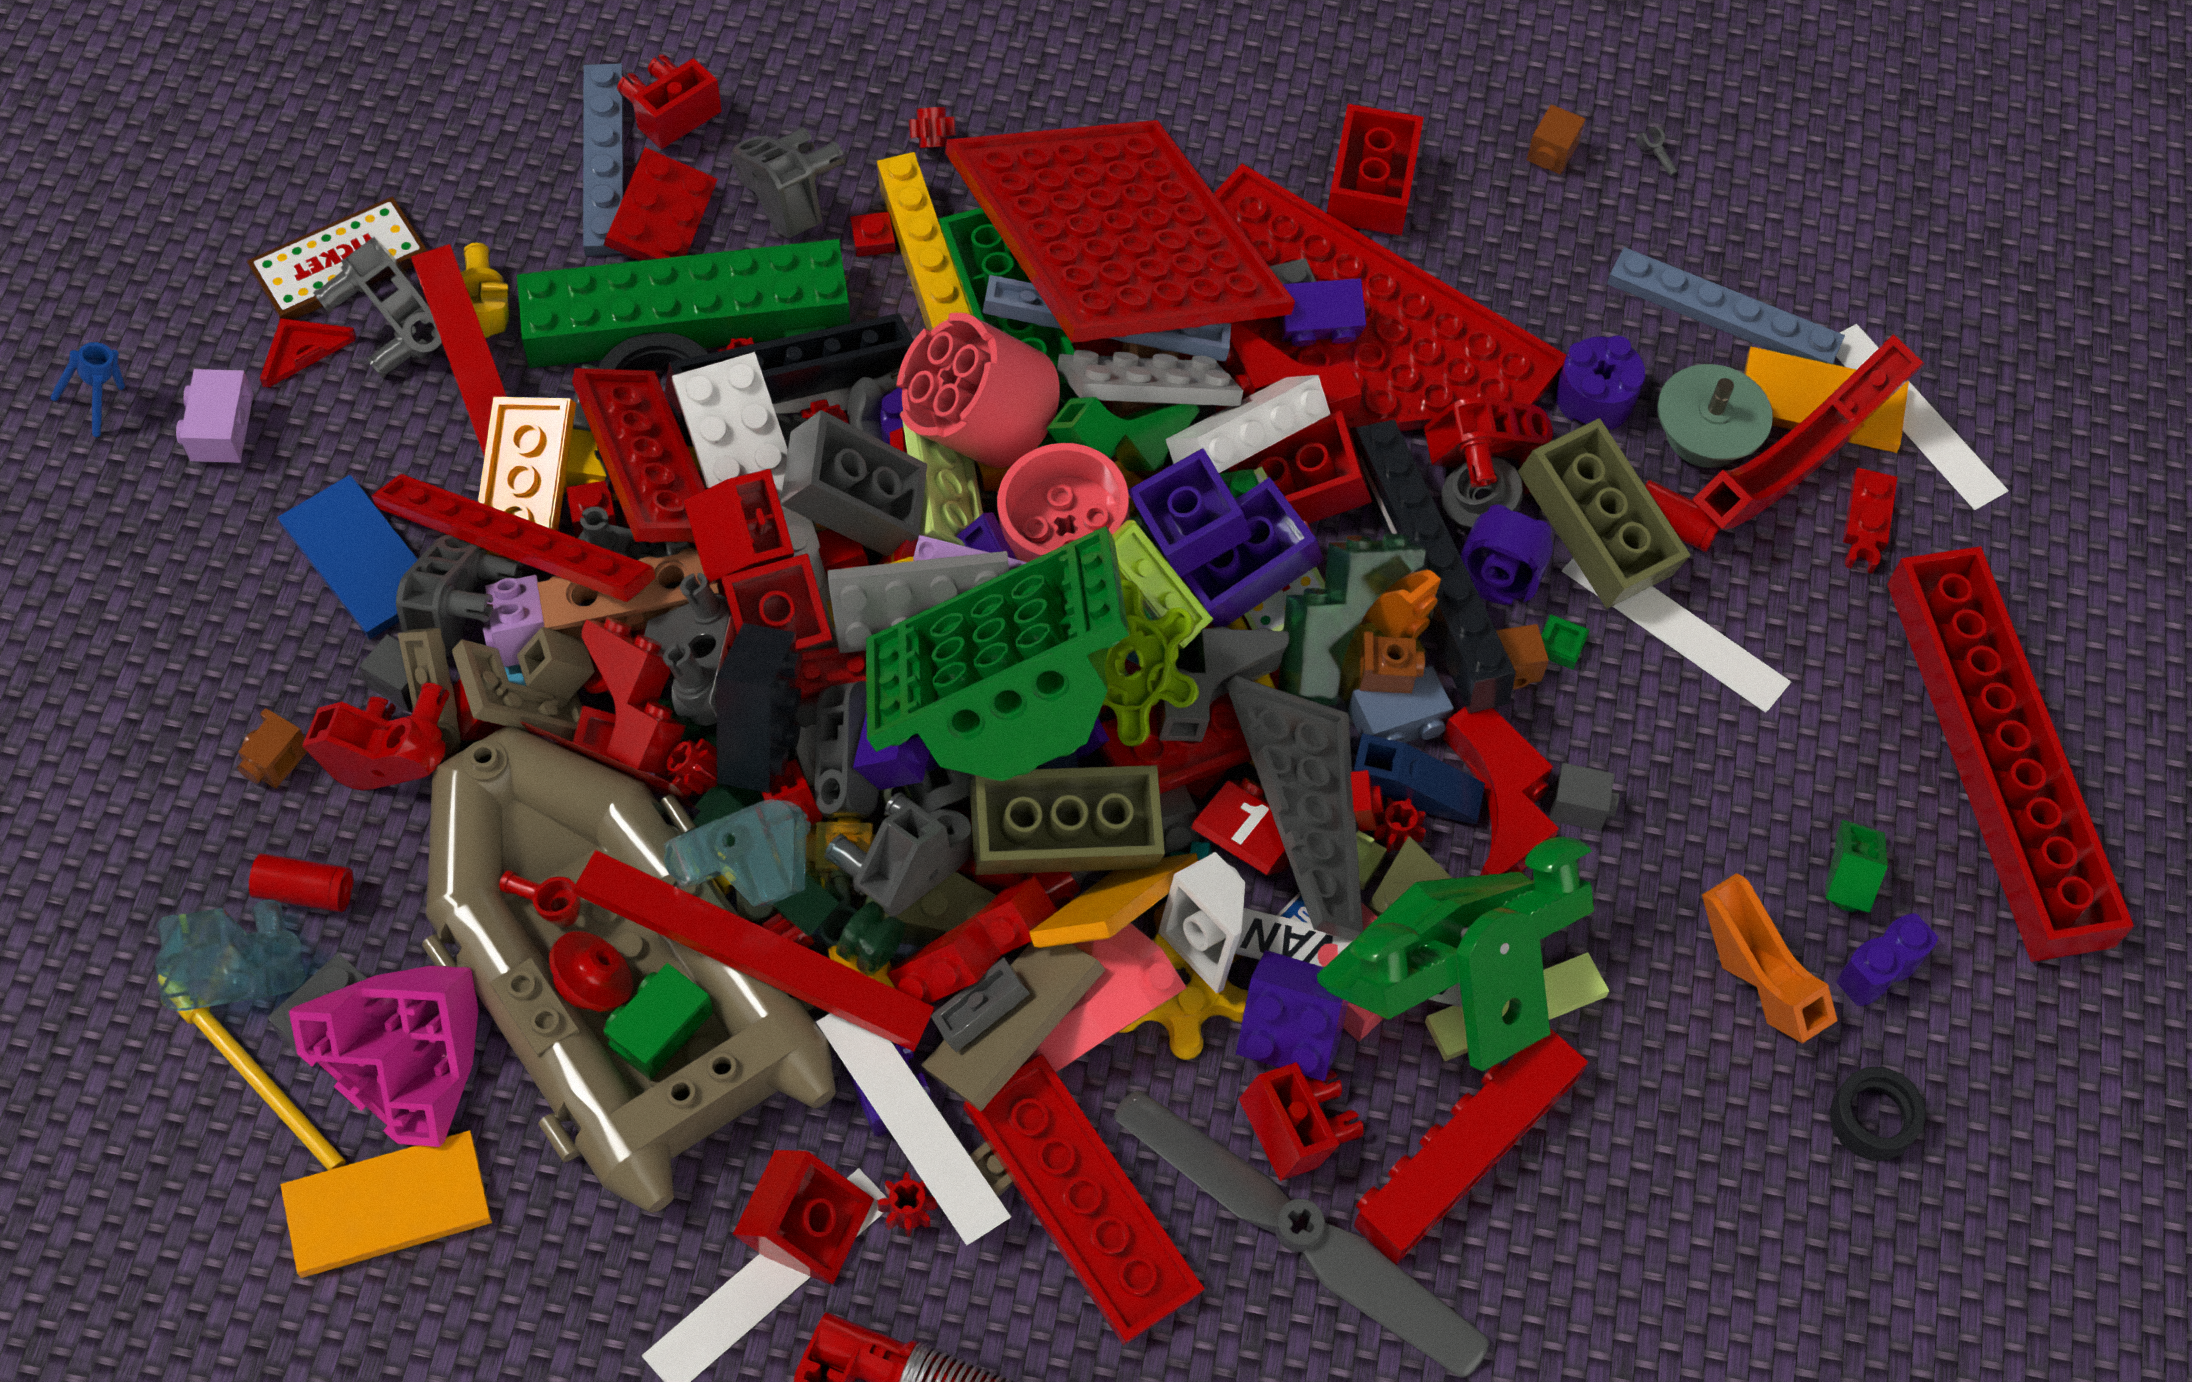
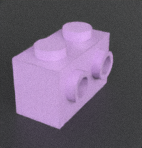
(215, 415)
(514, 616)

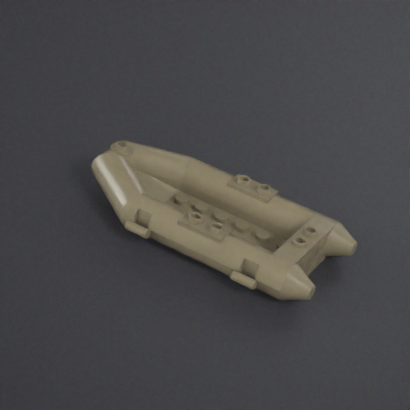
(543, 815)

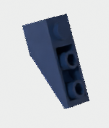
(1412, 774)

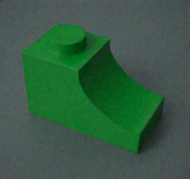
(1856, 867)

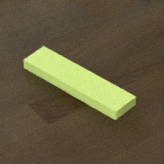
(1566, 986)

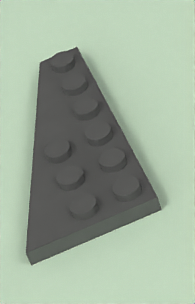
(1306, 777)

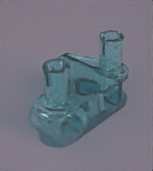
(762, 863)
(215, 962)

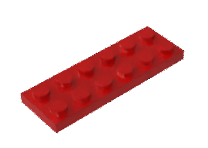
(640, 450)
(1085, 1201)

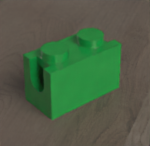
(657, 1020)

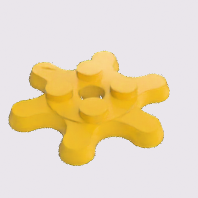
(1192, 1006)

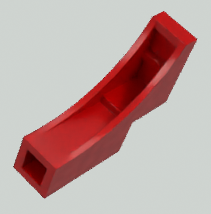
(1513, 781)

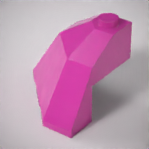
(396, 1046)

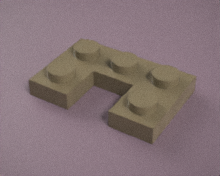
(507, 703)

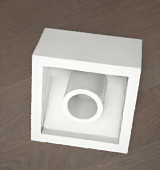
(1205, 917)

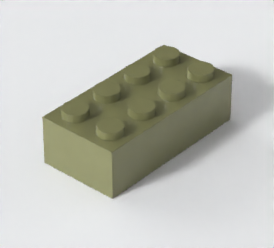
(1603, 513)
(1067, 820)

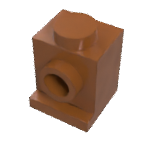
(1389, 664)
(271, 750)

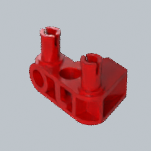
(1483, 429)
(371, 750)

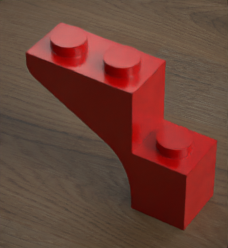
(1260, 364)
(635, 678)
(975, 945)

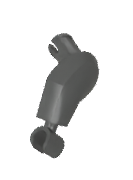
(866, 402)

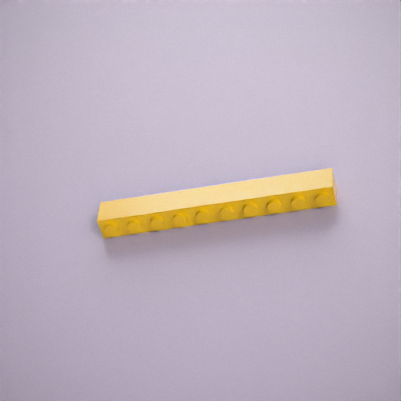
(926, 258)

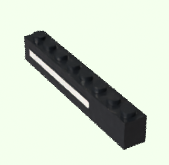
(1459, 617)

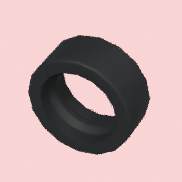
(1897, 1088)

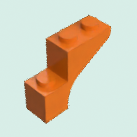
(1405, 605)
(1756, 953)

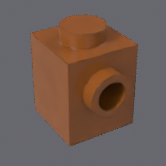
(1525, 652)

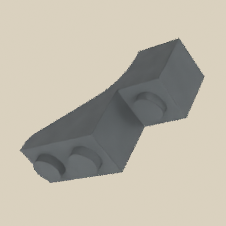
(1218, 658)

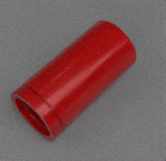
(1685, 516)
(301, 882)

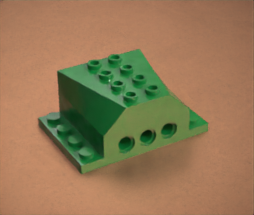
(1003, 667)

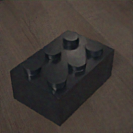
(757, 707)

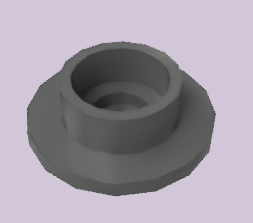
(1467, 503)

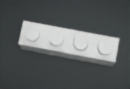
(1254, 425)

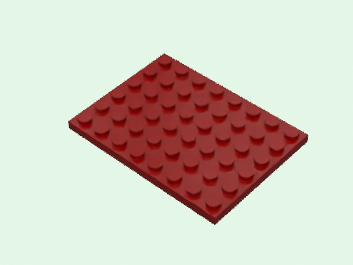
(1117, 230)

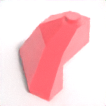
(1133, 985)

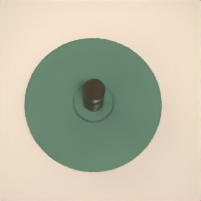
(1714, 414)

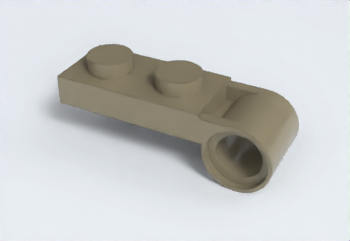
(427, 663)

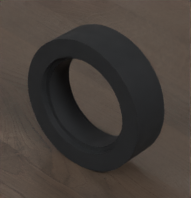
(653, 351)

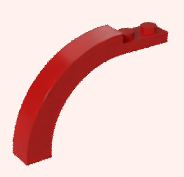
(1751, 488)

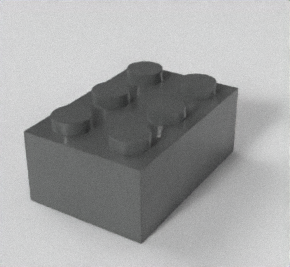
(853, 483)

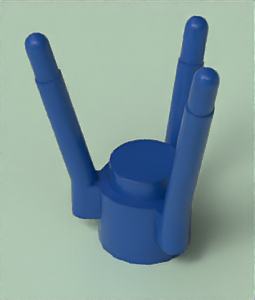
(94, 366)

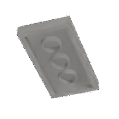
(1149, 379)
(885, 594)

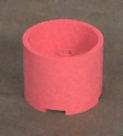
(978, 391)
(1059, 497)

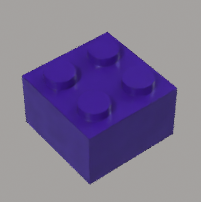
(1190, 513)
(1291, 1017)

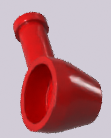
(547, 897)

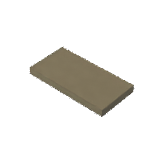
(1055, 982)

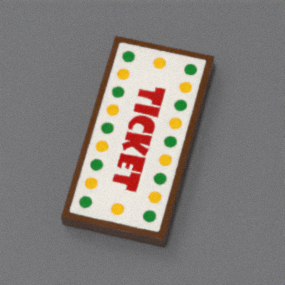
(307, 263)

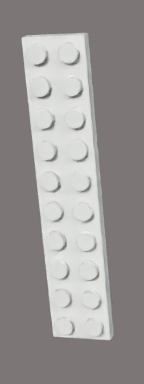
(740, 435)

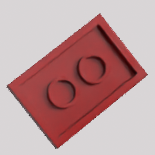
(660, 208)

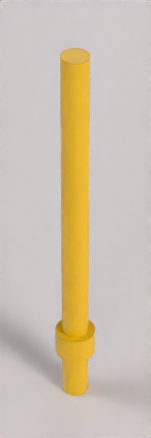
(264, 1086)

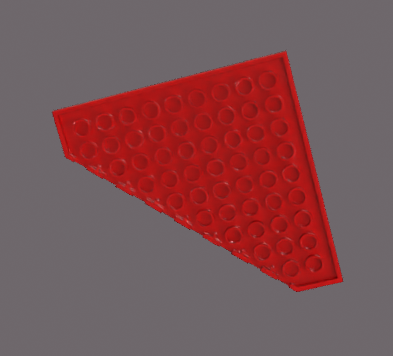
(1420, 335)

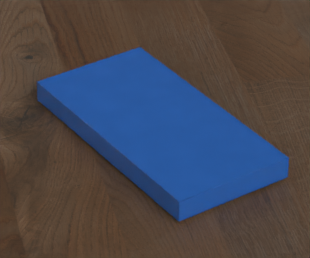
(352, 552)

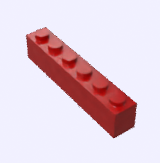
(1467, 1146)

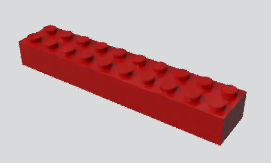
(2008, 756)

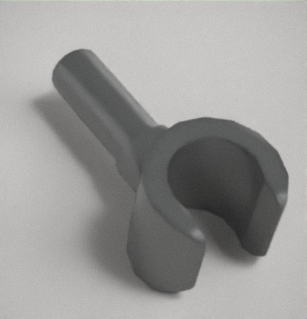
(1657, 148)

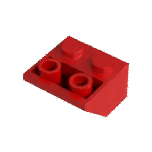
(738, 525)

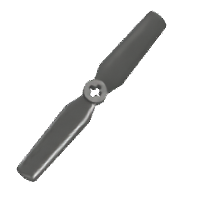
(1335, 1256)

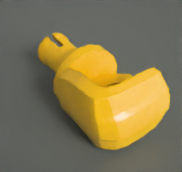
(485, 290)

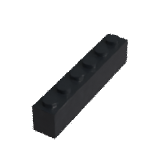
(813, 360)

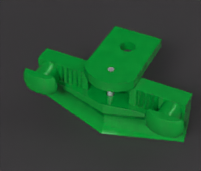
(1471, 934)

